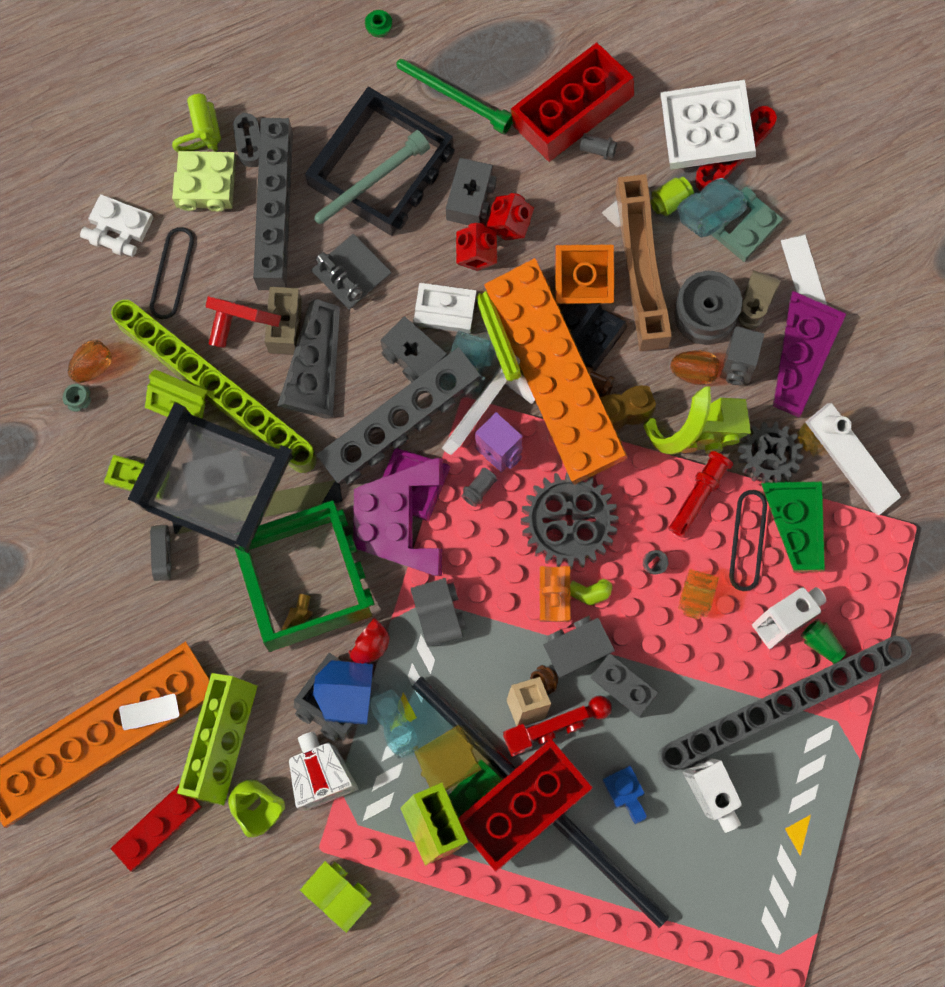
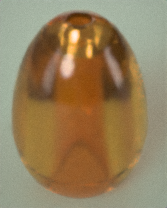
(89, 361)
(695, 367)

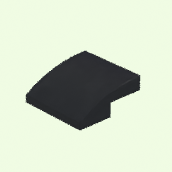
(593, 331)

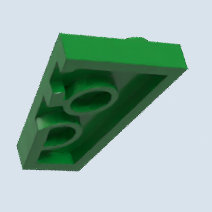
(799, 520)

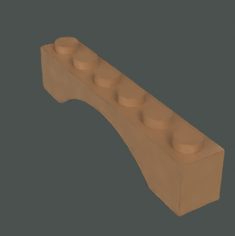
(643, 276)

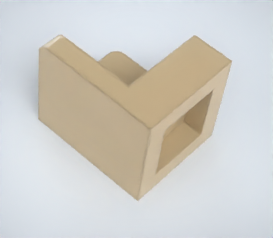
(528, 701)

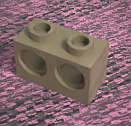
(288, 304)

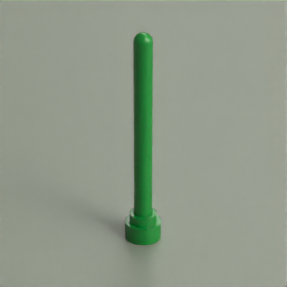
(499, 119)

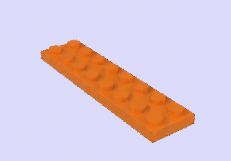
(555, 372)
(95, 734)

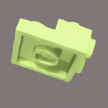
(204, 180)

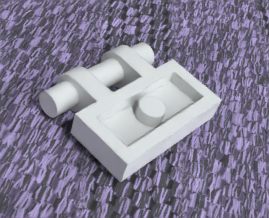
(121, 219)

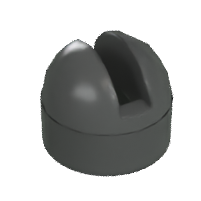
(660, 566)

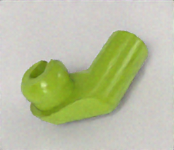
(593, 594)

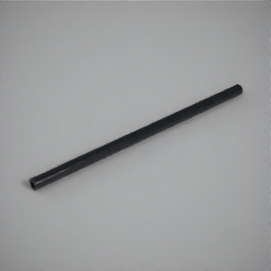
(563, 824)

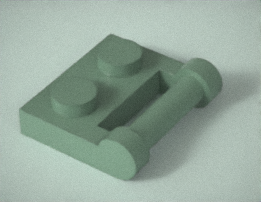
(752, 230)

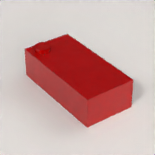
(573, 101)
(524, 805)

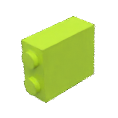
(433, 824)

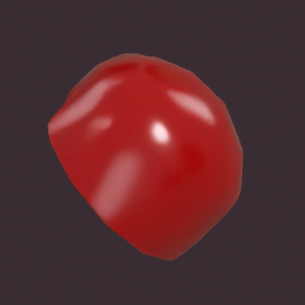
(370, 643)

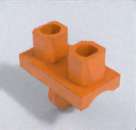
(554, 594)

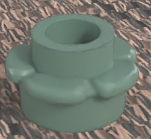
(74, 390)

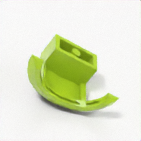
(707, 427)

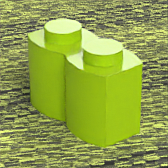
(336, 896)

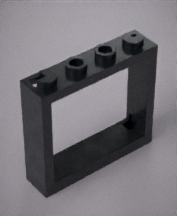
(345, 135)

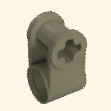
(757, 297)

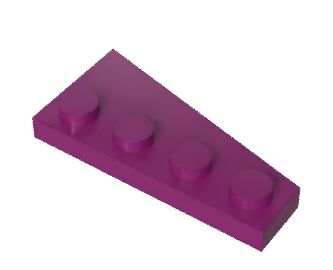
(805, 346)

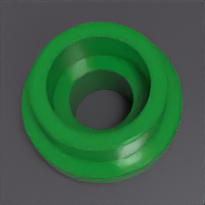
(378, 30)

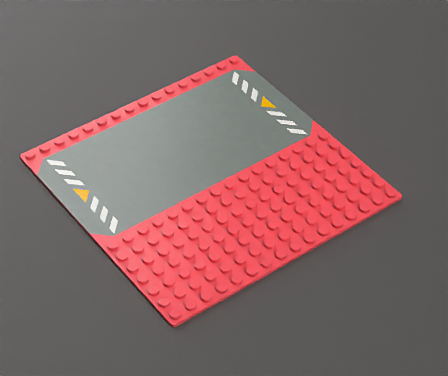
(734, 899)

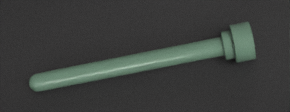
(415, 145)

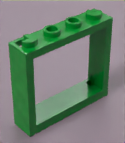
(288, 527)

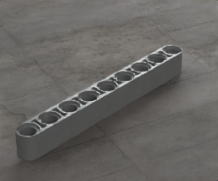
(796, 693)

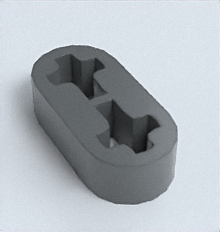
(242, 140)
(160, 552)

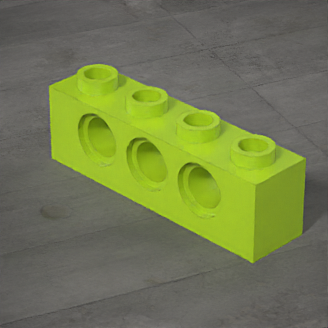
(217, 739)

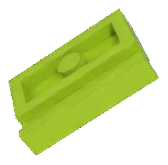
(167, 390)

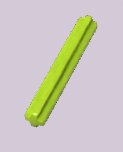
(498, 337)

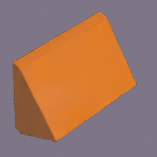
(584, 274)

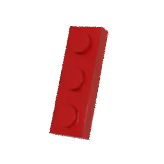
(155, 829)

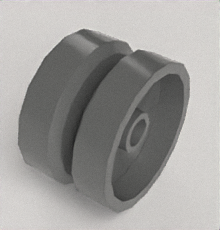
(707, 307)

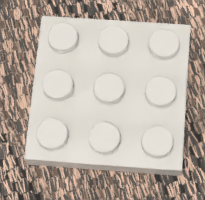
(708, 124)

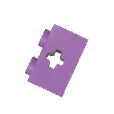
(499, 443)

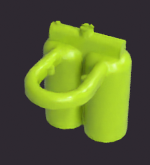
(204, 125)

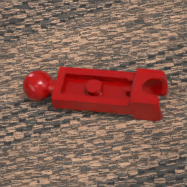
(520, 739)

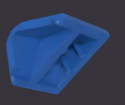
(344, 691)

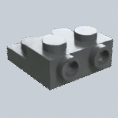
(309, 710)

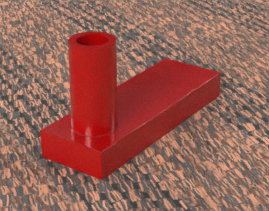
(224, 313)

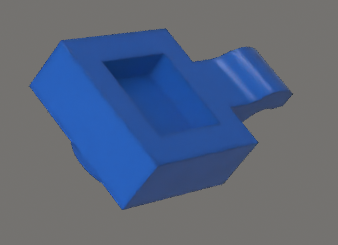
(625, 790)

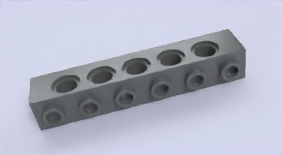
(273, 203)
(335, 455)

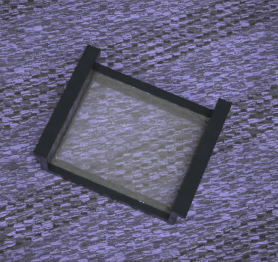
(209, 478)

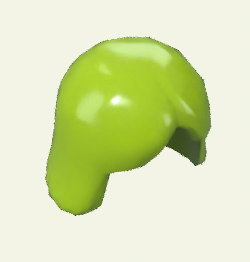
(264, 816)

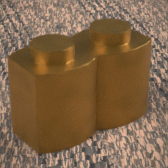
(631, 407)

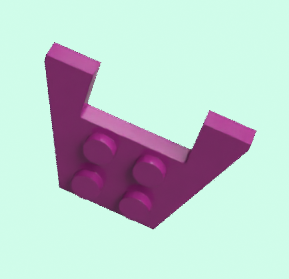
(385, 517)

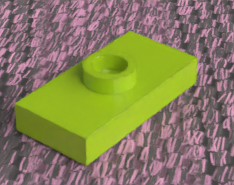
(123, 473)

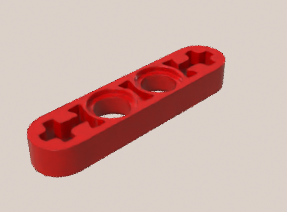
(724, 170)

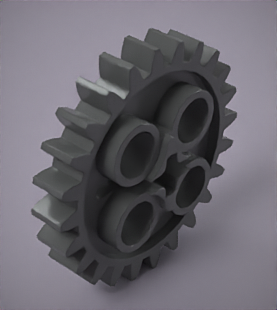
(570, 547)

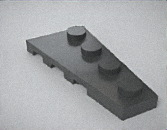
(312, 371)

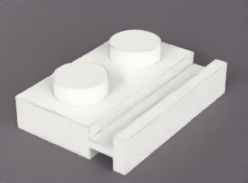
(444, 308)

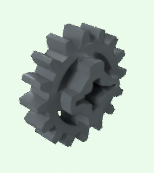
(770, 466)

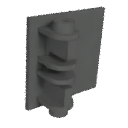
(350, 271)

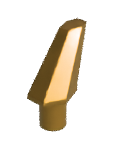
(299, 614)

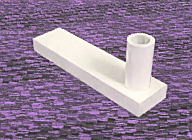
(482, 403)
(852, 458)

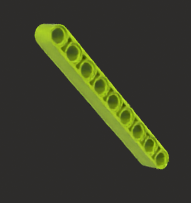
(204, 375)

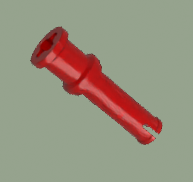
(706, 483)

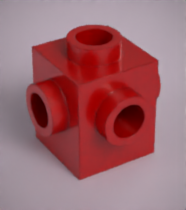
(510, 216)
(476, 247)

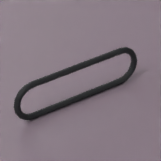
(182, 276)
(735, 540)

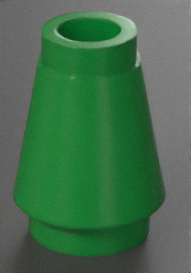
(823, 640)

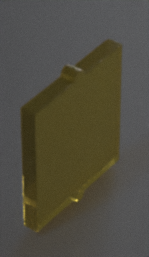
(447, 759)

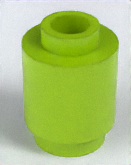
(670, 195)

